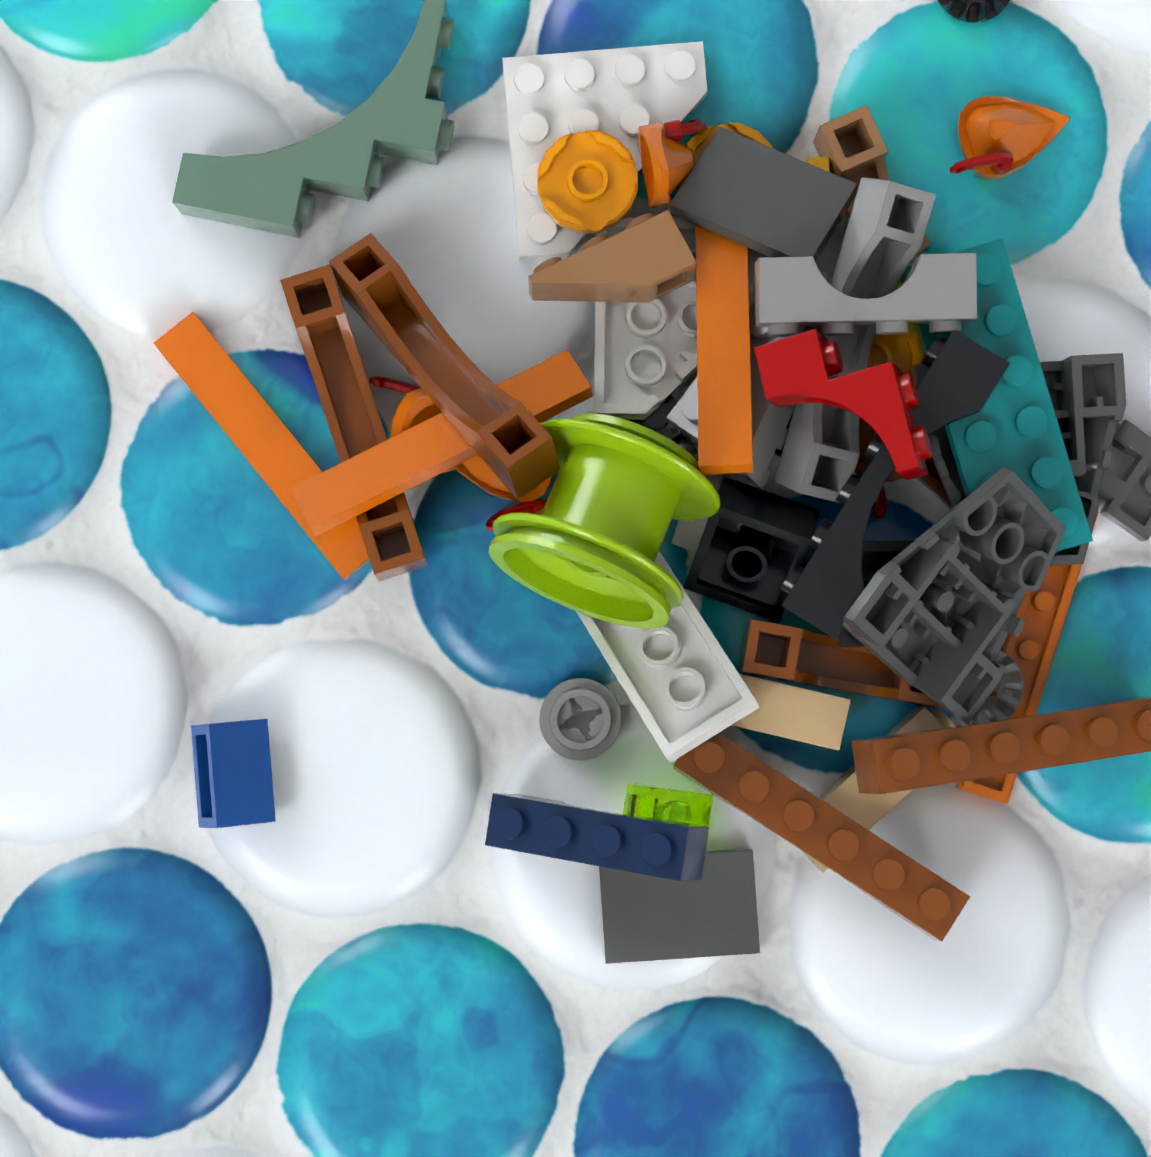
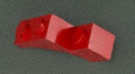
(805, 371)

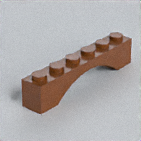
(350, 412)
(483, 413)
(1002, 746)
(824, 834)

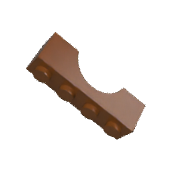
(818, 661)

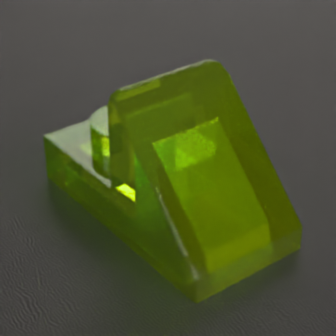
(668, 804)

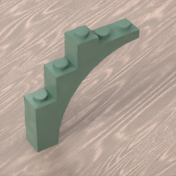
(397, 120)

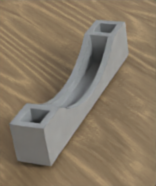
(876, 249)

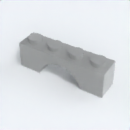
(796, 295)

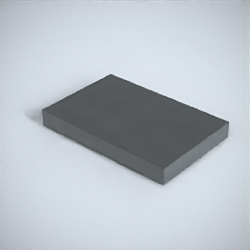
(763, 197)
(681, 919)

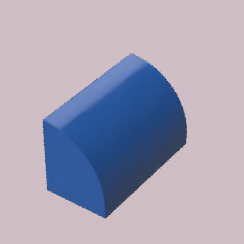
(233, 773)

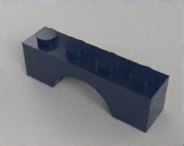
(597, 837)

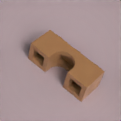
(856, 152)

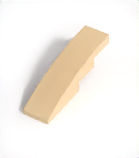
(796, 713)

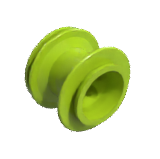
(606, 521)

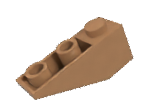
(628, 267)

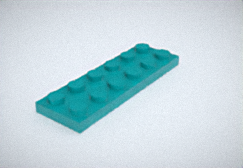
(1018, 419)

